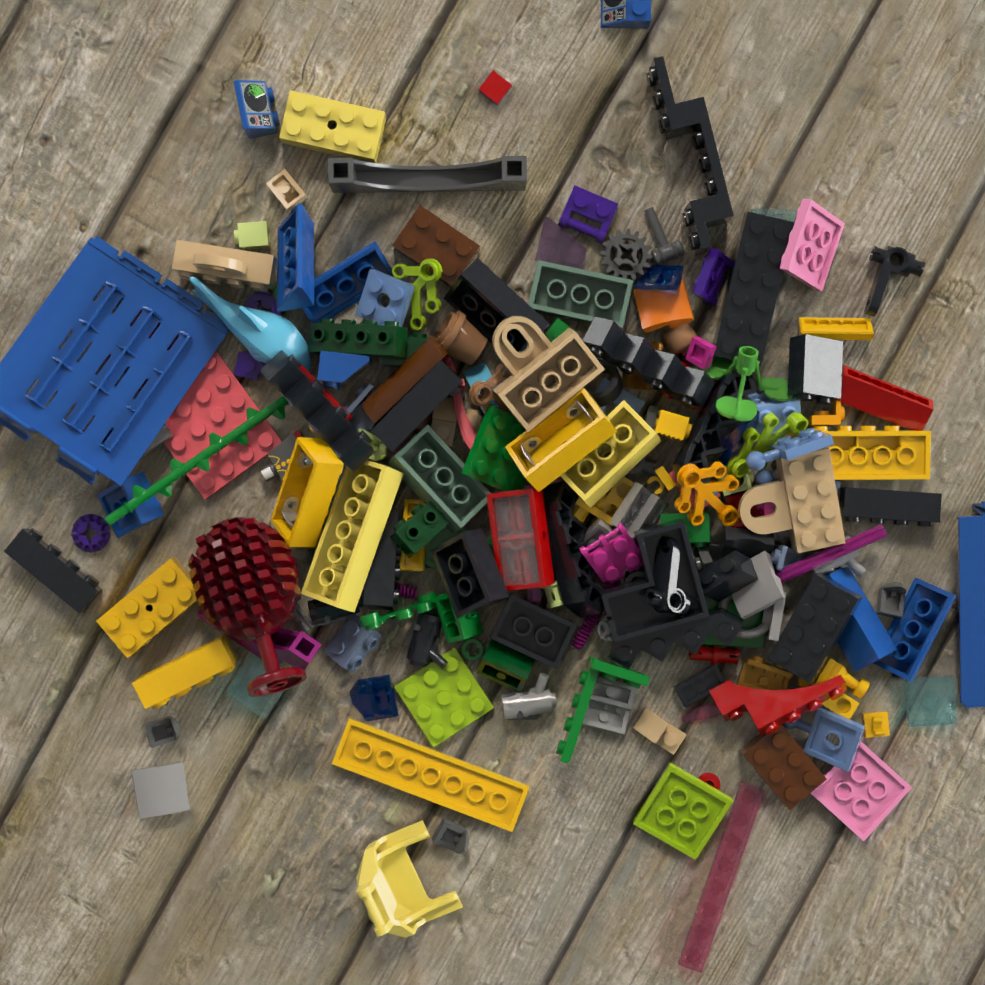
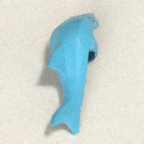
(256, 329)

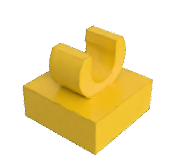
(663, 479)
(876, 724)

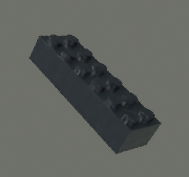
(752, 285)

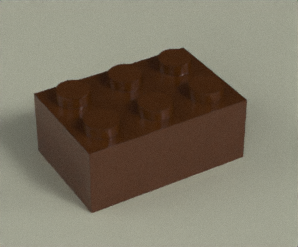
(431, 237)
(783, 766)

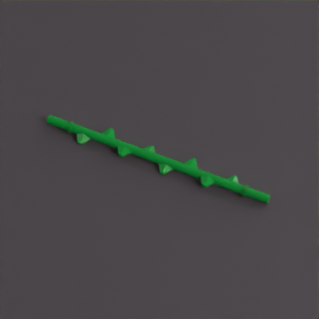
(201, 460)

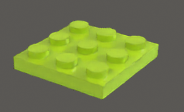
(444, 698)
(683, 811)

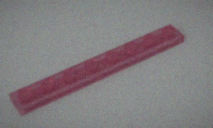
(721, 877)

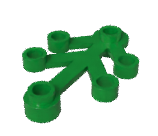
(374, 620)

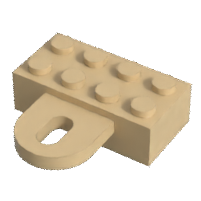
(226, 265)
(542, 373)
(803, 503)

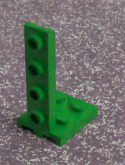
(580, 701)

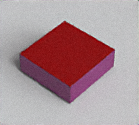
(495, 87)

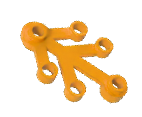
(690, 477)

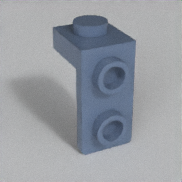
(784, 556)

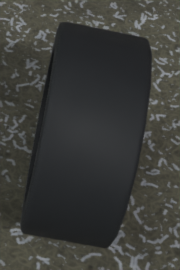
(611, 393)

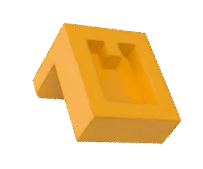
(822, 418)

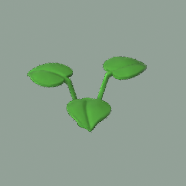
(745, 364)

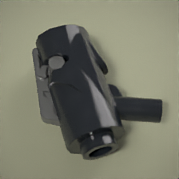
(325, 614)
(422, 640)

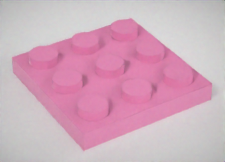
(812, 245)
(863, 793)

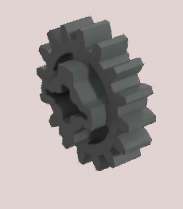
(618, 246)

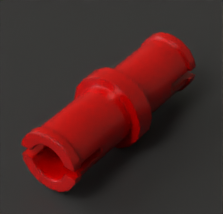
(716, 655)

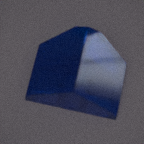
(661, 279)
(375, 698)

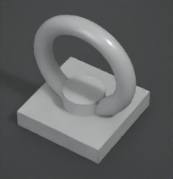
(770, 621)

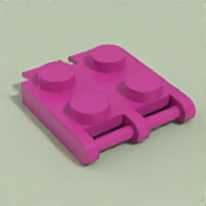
(613, 555)

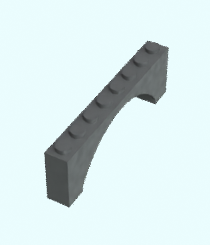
(358, 176)

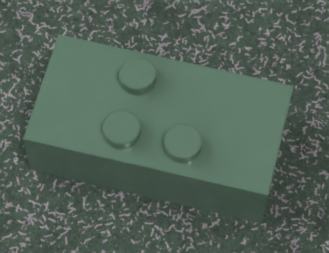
(579, 294)
(437, 477)

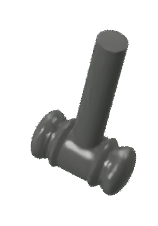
(666, 251)

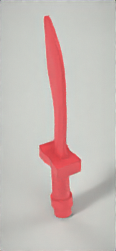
(466, 428)

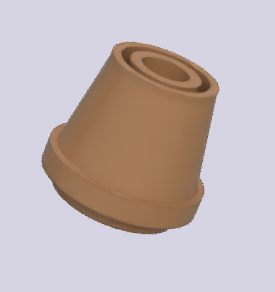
(460, 338)

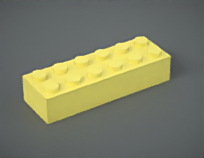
(352, 535)

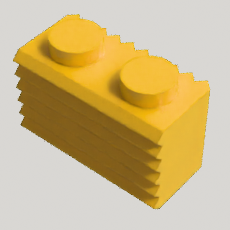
(672, 426)

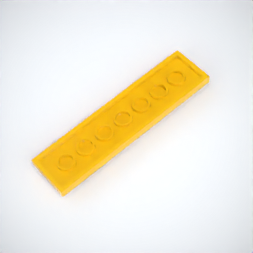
(430, 774)

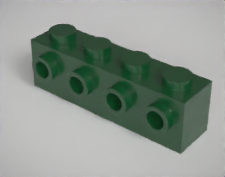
(358, 339)

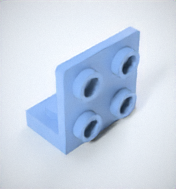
(780, 409)

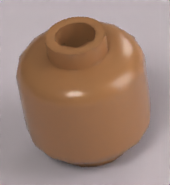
(678, 338)

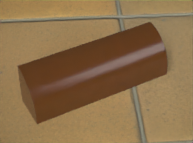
(403, 379)

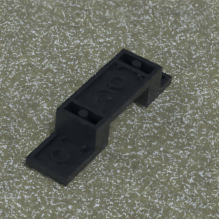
(685, 119)

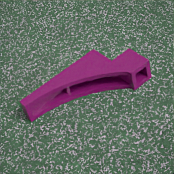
(291, 646)

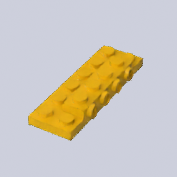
(878, 453)

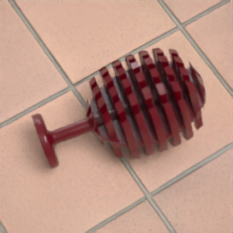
(248, 591)

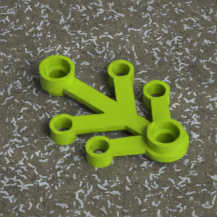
(424, 278)
(795, 423)

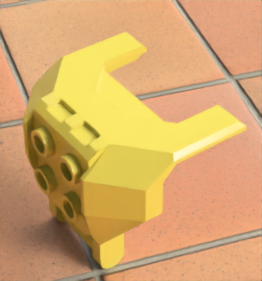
(393, 889)

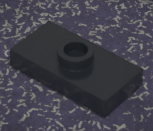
(699, 685)

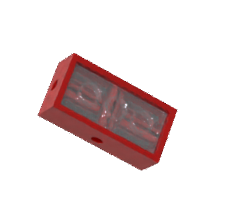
(521, 538)

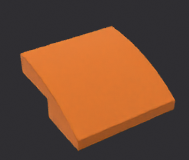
(663, 308)

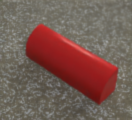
(885, 400)

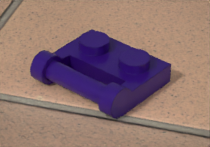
(591, 207)
(711, 276)

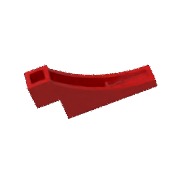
(773, 707)

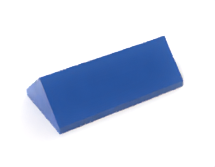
(295, 261)
(345, 283)
(913, 633)
(864, 636)

